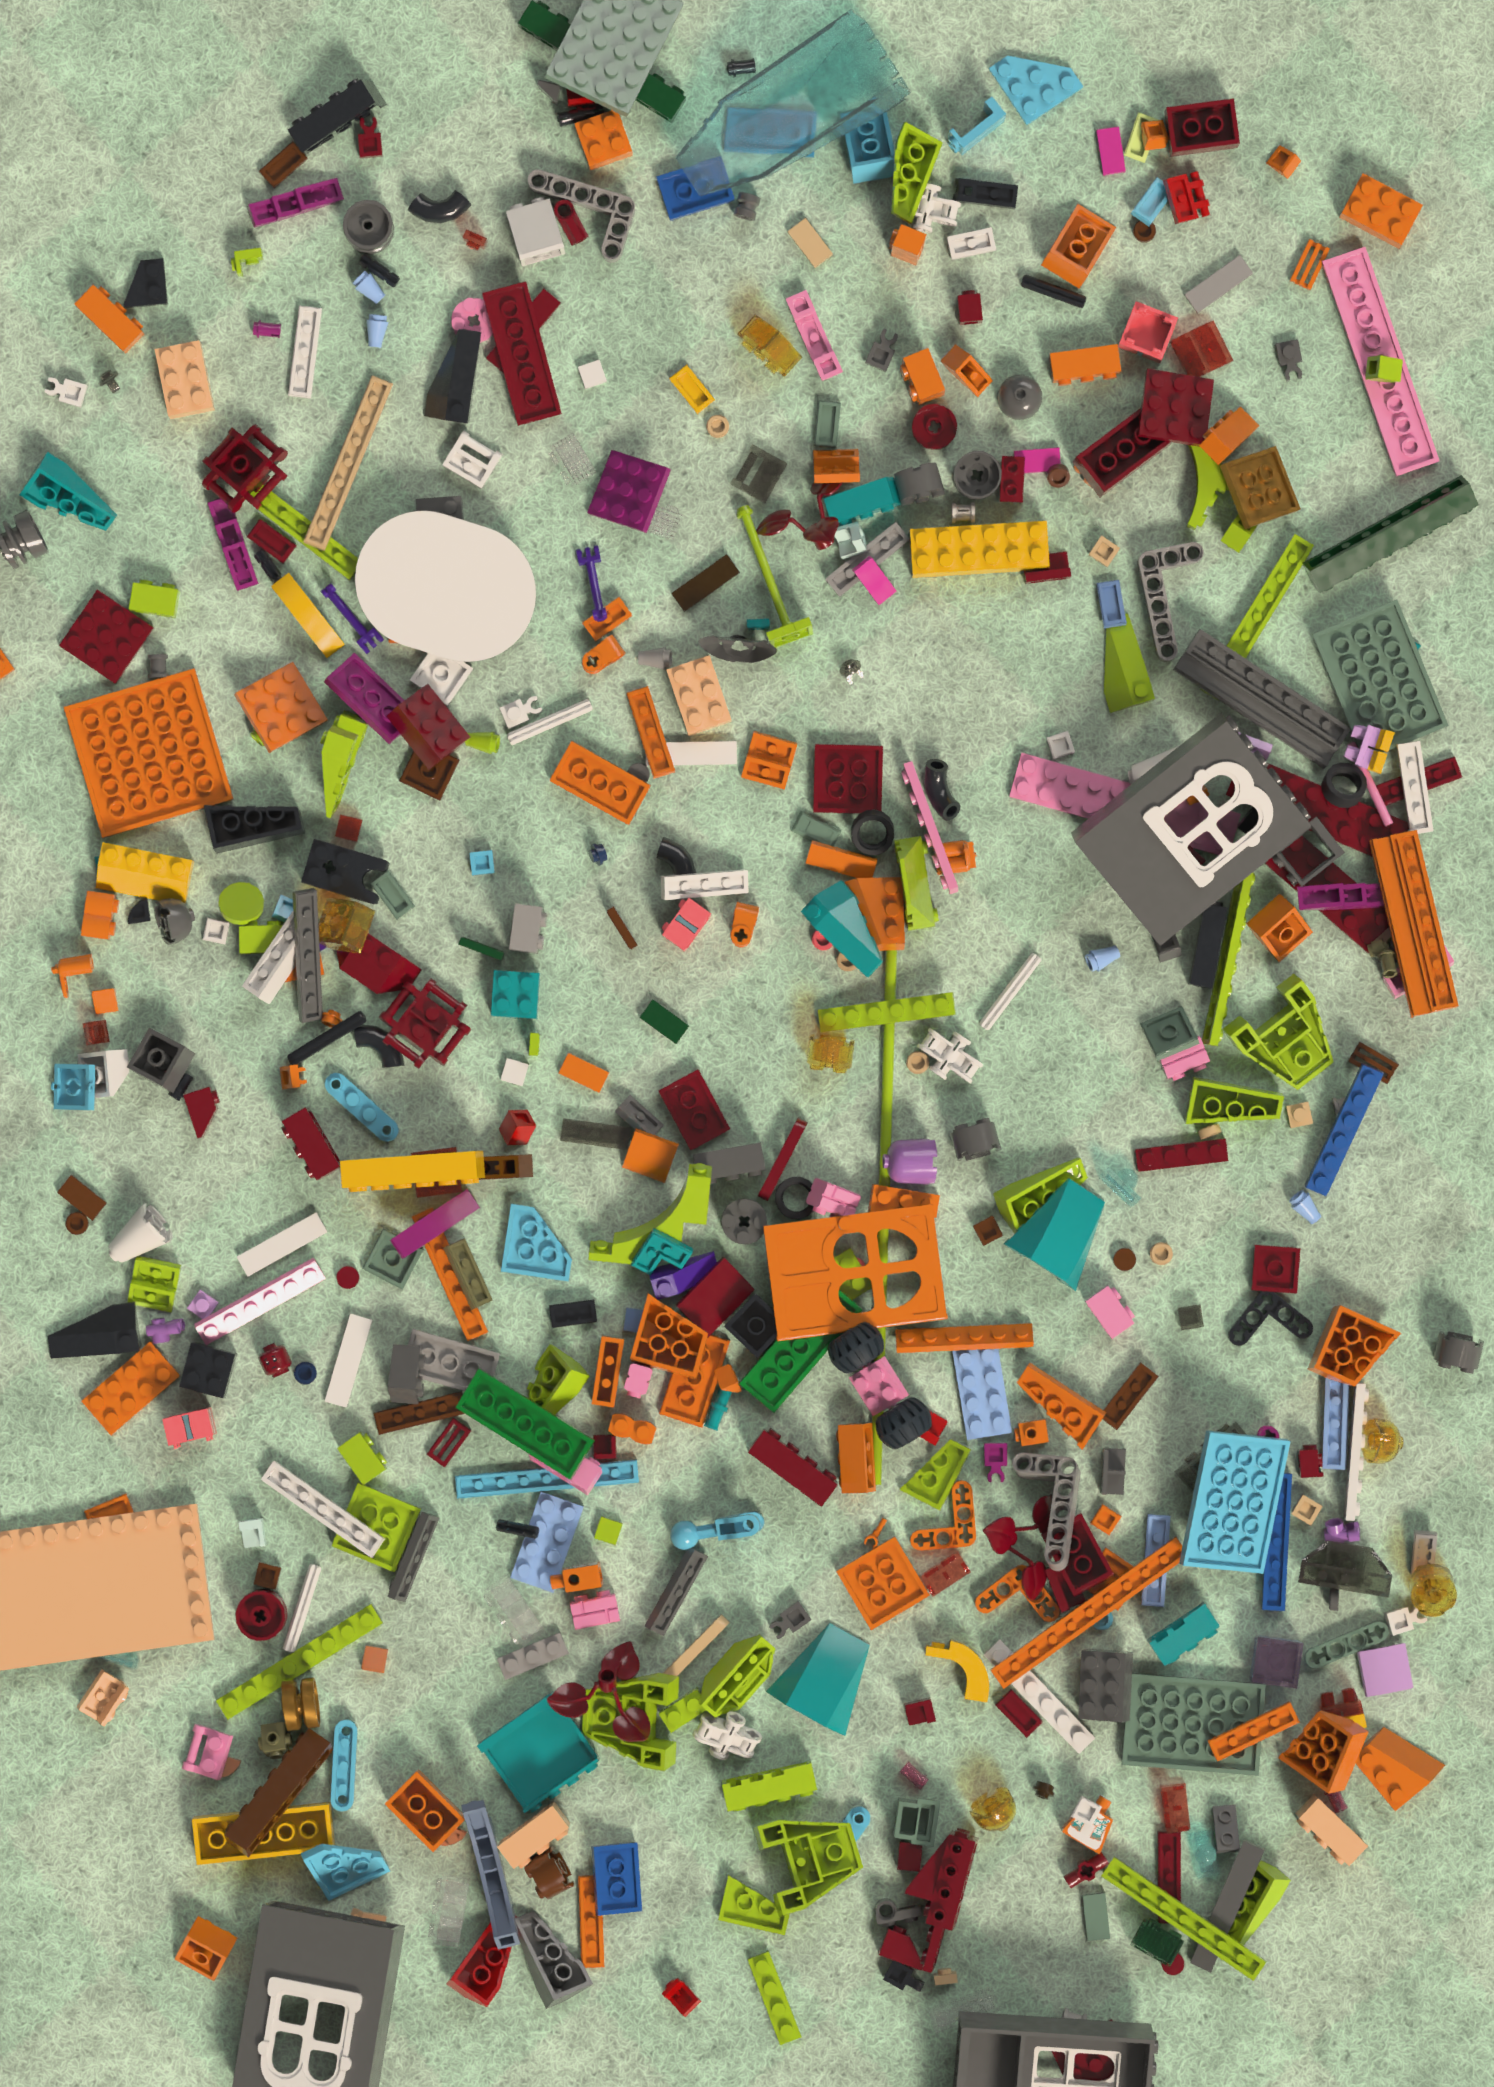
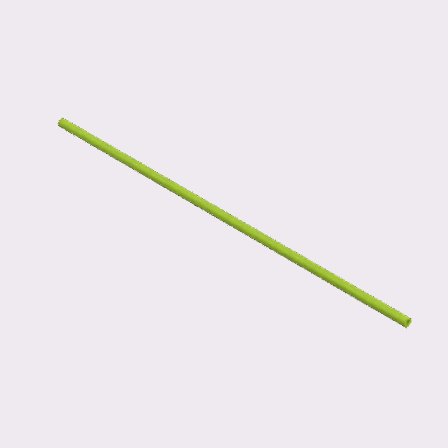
(885, 1142)

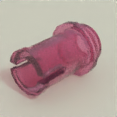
(914, 1775)
(1335, 1799)

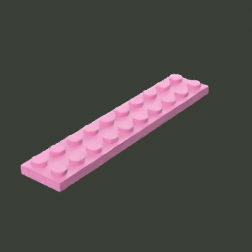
(1373, 334)
(1086, 792)

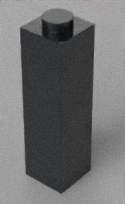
(1208, 946)

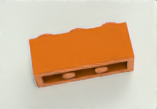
(907, 244)
(110, 318)
(1085, 364)
(1228, 434)
(608, 1371)
(856, 1458)

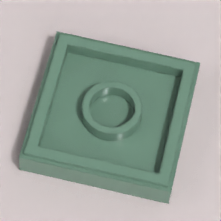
(1169, 1033)
(387, 1263)

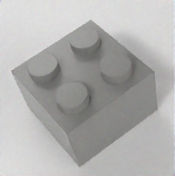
(527, 929)

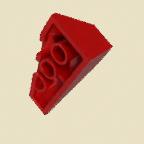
(481, 1970)

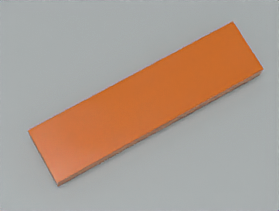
(650, 732)
(1253, 1731)
(590, 1925)

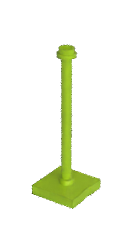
(788, 630)

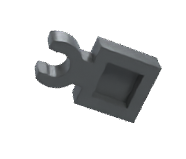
(881, 354)
(1288, 356)
(793, 1618)

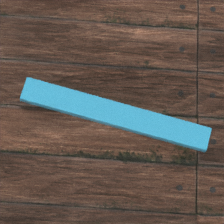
(538, 1480)

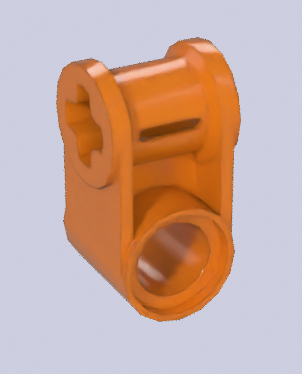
(605, 652)
(744, 920)

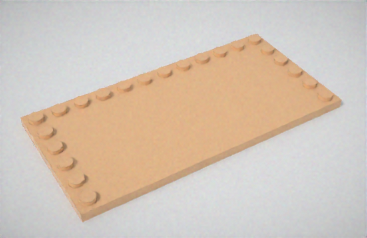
(103, 1587)

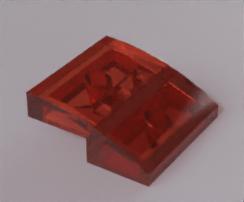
(1201, 350)

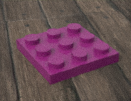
(629, 491)

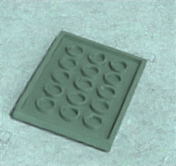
(613, 49)
(1380, 674)
(1179, 1714)

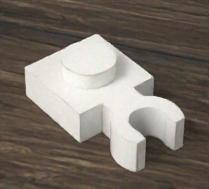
(70, 392)
(516, 713)
(1401, 1620)

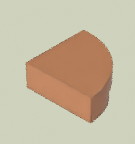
(230, 1766)
(456, 1836)

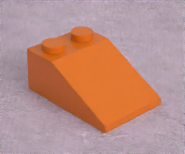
(1078, 246)

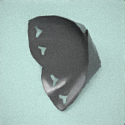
(762, 651)

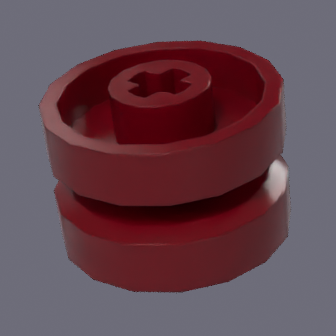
(261, 1628)

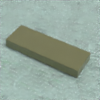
(468, 1274)

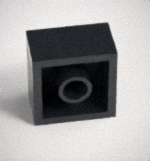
(754, 1325)
(208, 1370)

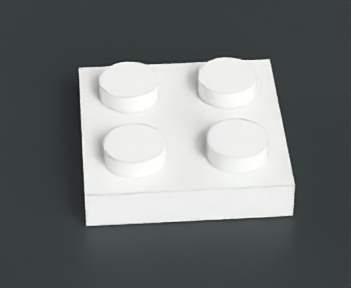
(442, 675)

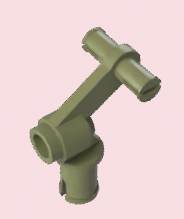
(1380, 949)

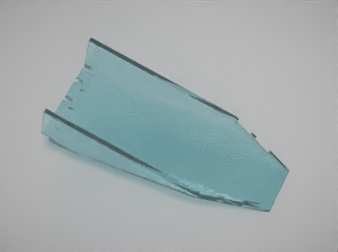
(794, 107)

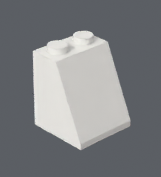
(535, 231)

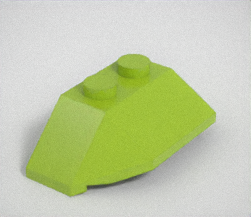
(737, 1675)

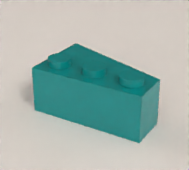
(863, 501)
(1183, 1634)

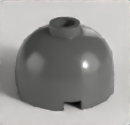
(1019, 397)
(174, 919)

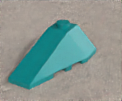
(60, 487)
(840, 921)

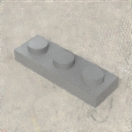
(532, 1656)

